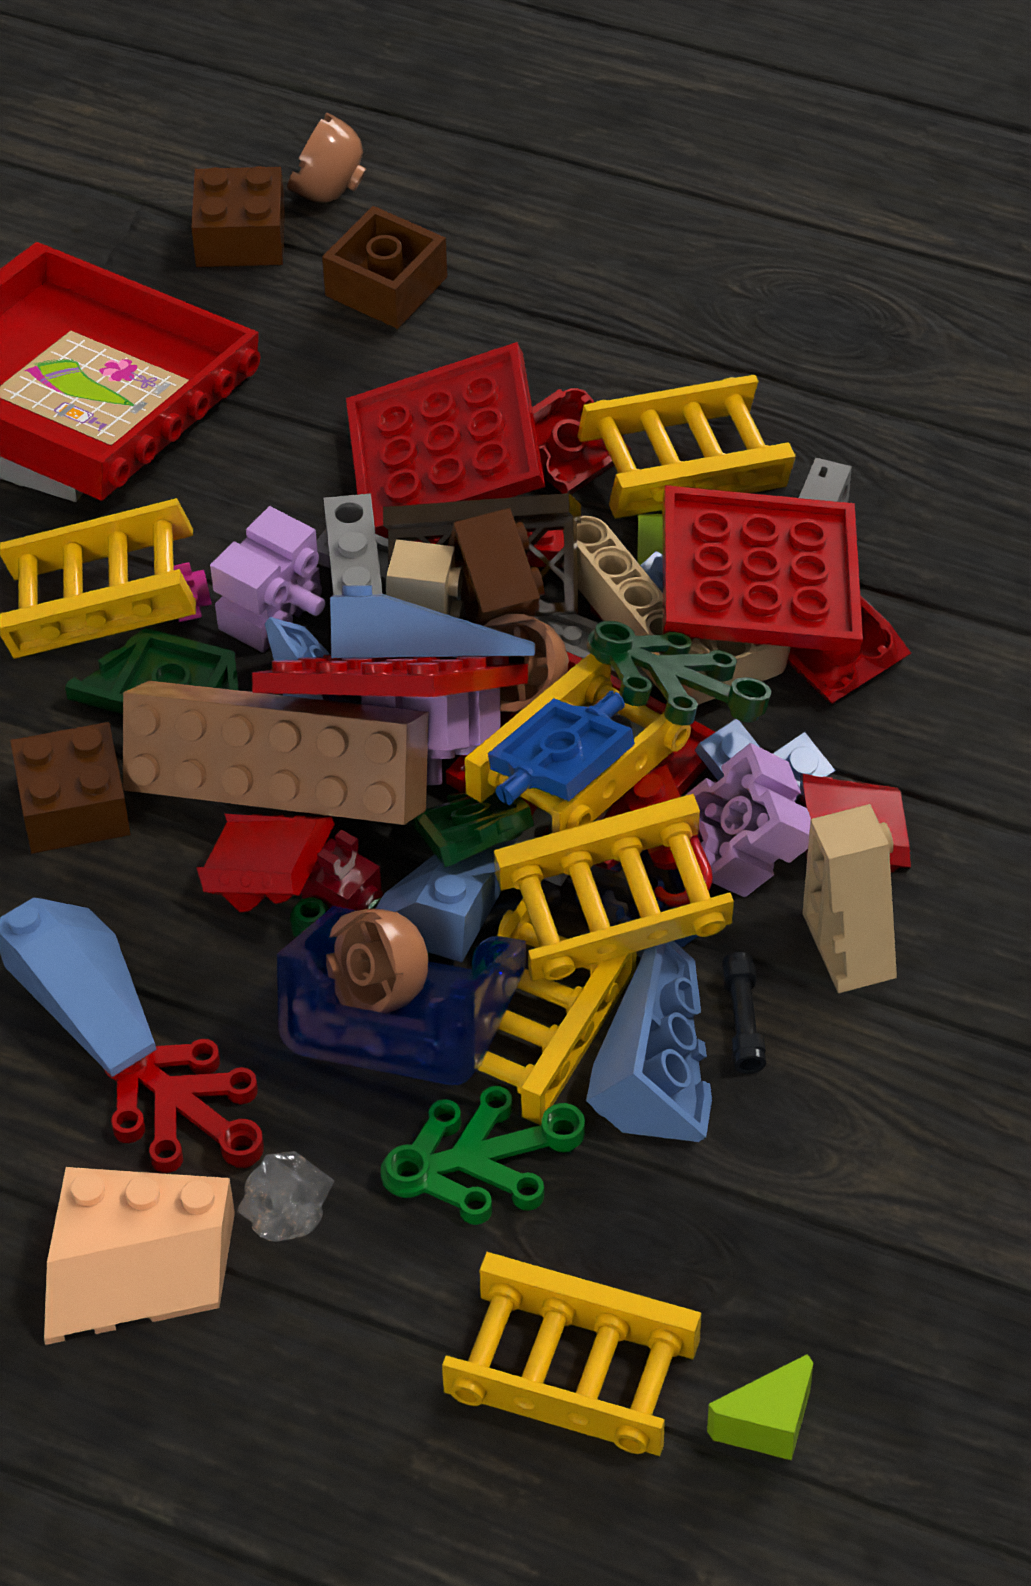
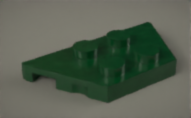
(157, 658)
(468, 827)

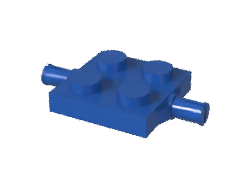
(561, 748)

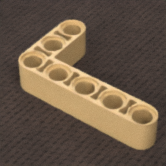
(626, 594)

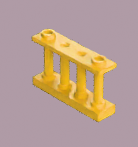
(642, 490)
(105, 610)
(585, 687)
(620, 839)
(563, 1044)
(585, 1304)

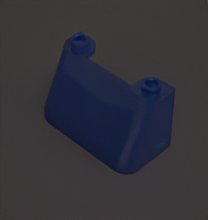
(432, 1039)

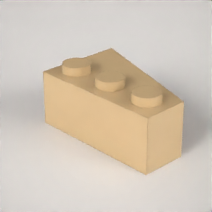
(426, 576)
(851, 897)

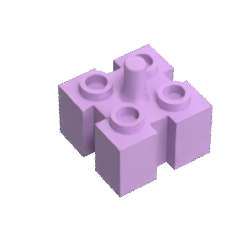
(267, 577)
(455, 723)
(751, 819)

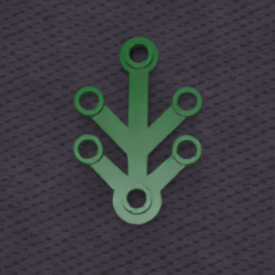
(478, 1156)

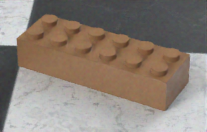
(275, 751)

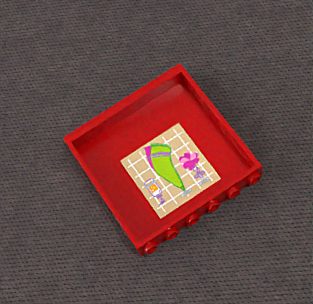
(104, 369)

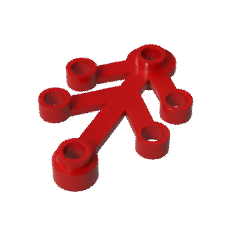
(181, 1095)

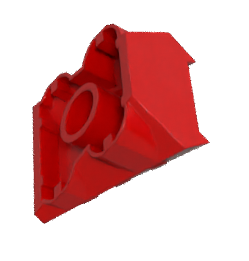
(565, 459)
(839, 673)
(830, 795)
(263, 857)

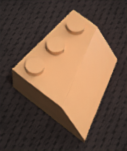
(135, 1249)

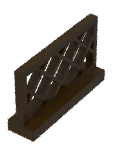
(537, 514)

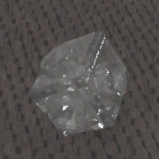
(285, 1196)

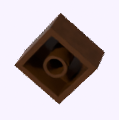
(238, 216)
(385, 266)
(495, 567)
(70, 787)

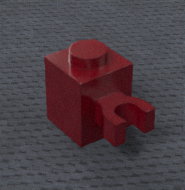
(343, 875)

